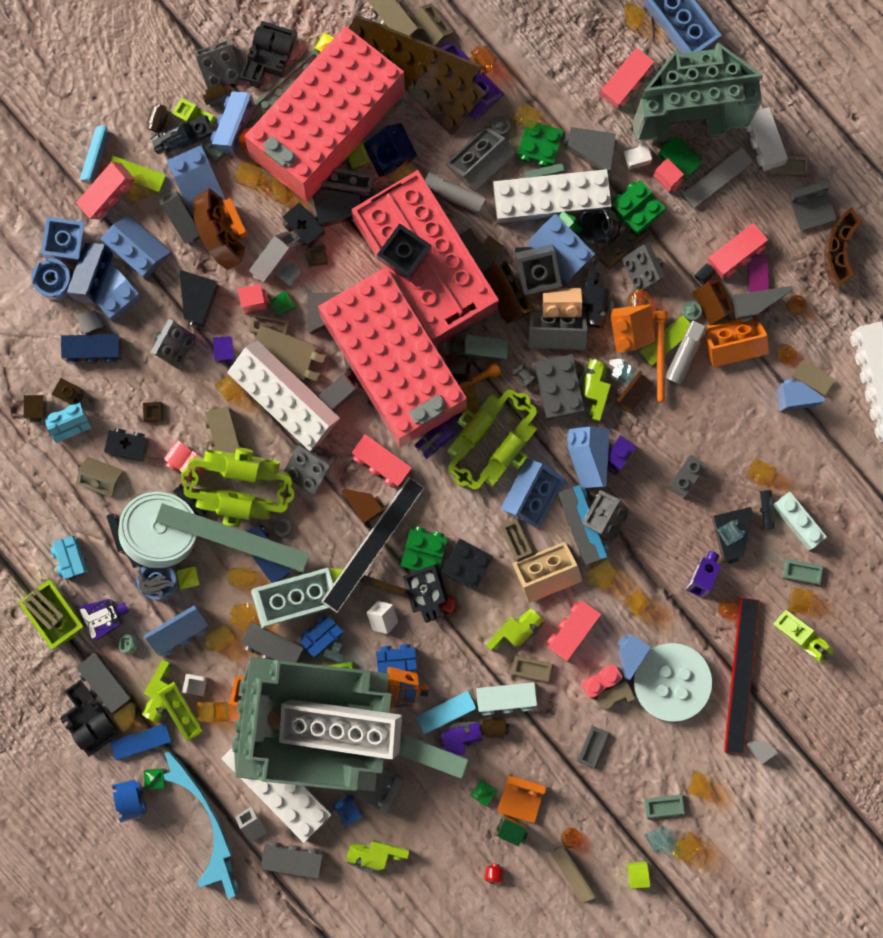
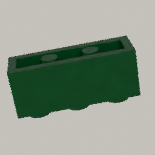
(511, 830)

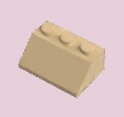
(547, 572)

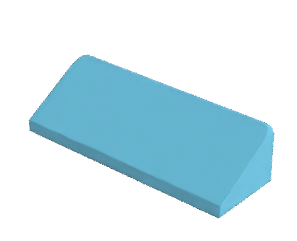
(95, 154)
(445, 712)

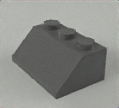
(480, 158)
(556, 331)

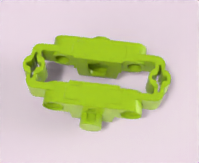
(476, 427)
(243, 467)

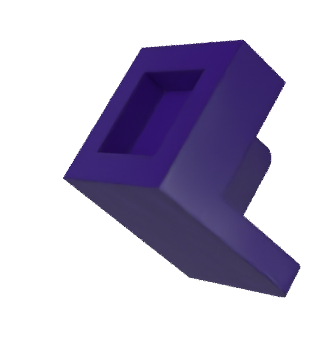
(223, 349)

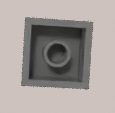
(538, 269)

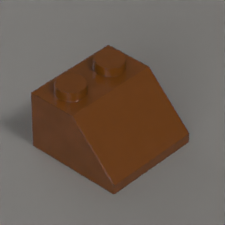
(364, 505)

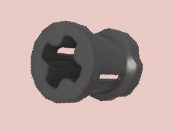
(524, 375)

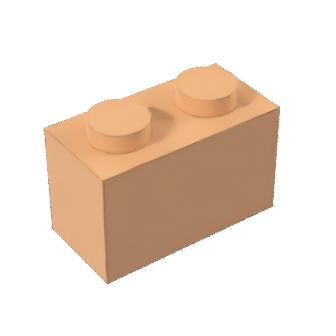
(562, 302)

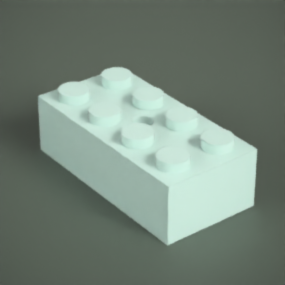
(275, 602)

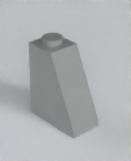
(273, 256)

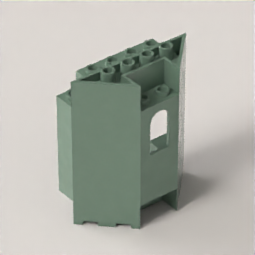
(699, 87)
(257, 745)

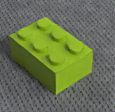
(67, 627)

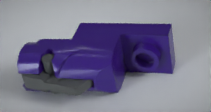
(439, 436)
(459, 735)

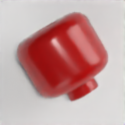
(449, 607)
(494, 874)

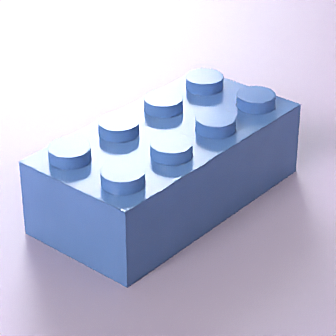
(684, 24)

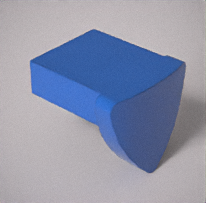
(347, 810)

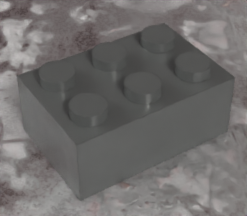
(559, 387)

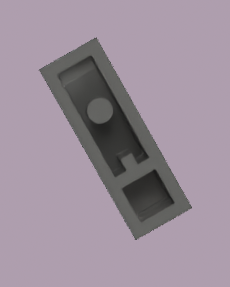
(753, 303)

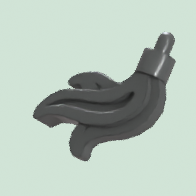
(153, 586)

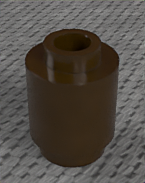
(216, 95)
(157, 118)
(495, 728)

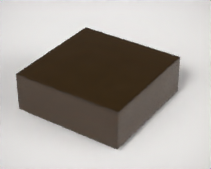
(317, 256)
(153, 412)

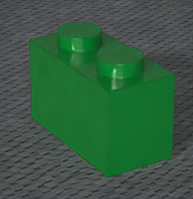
(681, 156)

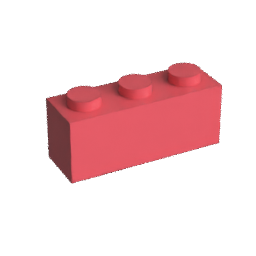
(627, 79)
(105, 191)
(738, 251)
(381, 461)
(573, 630)

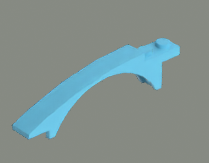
(218, 867)

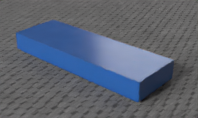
(141, 741)

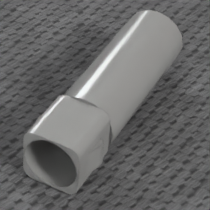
(455, 193)
(686, 352)

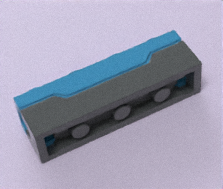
(575, 510)

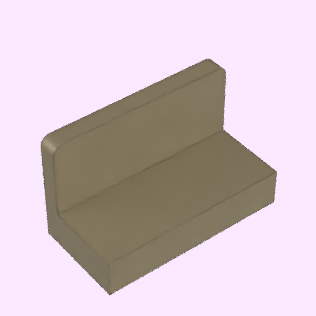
(433, 25)
(98, 476)

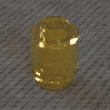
(280, 192)
(241, 576)

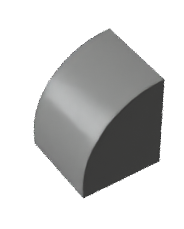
(90, 322)
(761, 750)
(251, 824)

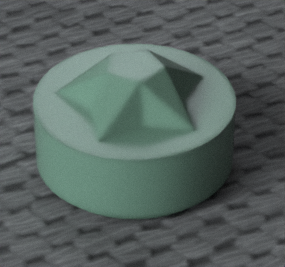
(691, 311)
(128, 644)

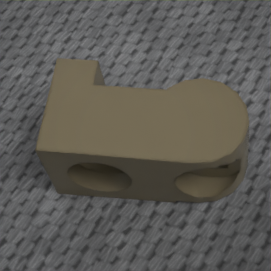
(613, 694)

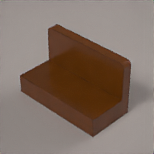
(713, 301)
(634, 392)

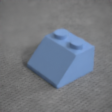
(62, 239)
(797, 395)
(631, 654)

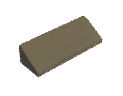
(572, 874)

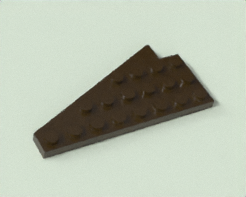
(431, 75)

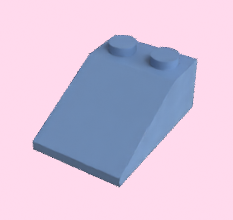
(193, 175)
(116, 294)
(589, 455)

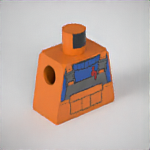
(404, 688)

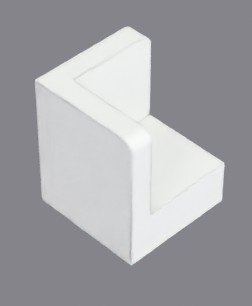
(638, 156)
(382, 617)
(194, 684)

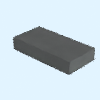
(593, 747)

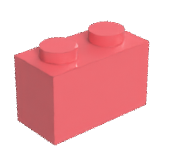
(253, 298)

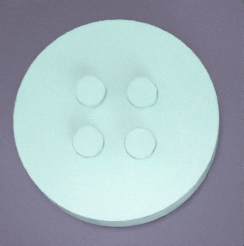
(149, 541)
(672, 682)

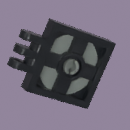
(426, 592)

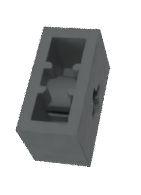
(686, 476)

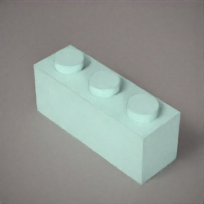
(799, 521)
(506, 698)

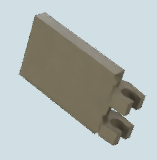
(291, 352)

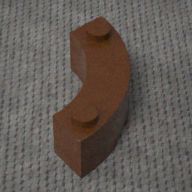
(211, 229)
(836, 245)

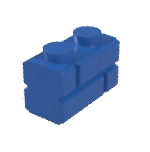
(322, 636)
(401, 658)

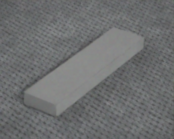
(717, 177)

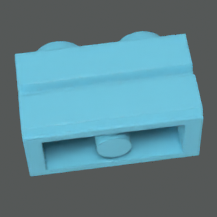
(67, 422)
(69, 557)

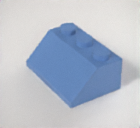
(232, 122)
(135, 246)
(570, 250)
(532, 493)
(177, 631)

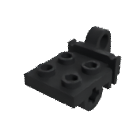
(268, 53)
(87, 722)

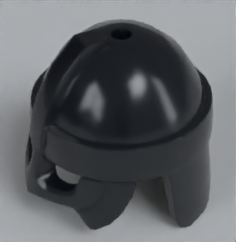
(599, 225)

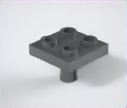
(643, 267)
(172, 343)

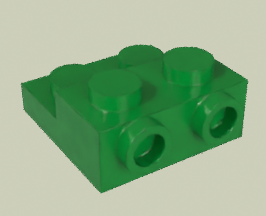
(540, 145)
(637, 207)
(423, 549)

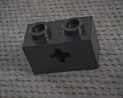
(300, 215)
(115, 447)

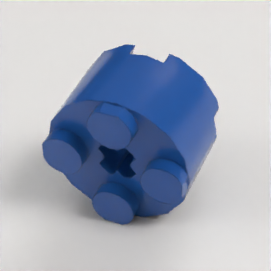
(128, 800)

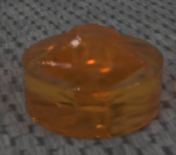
(797, 304)
(786, 354)
(727, 608)
(570, 837)

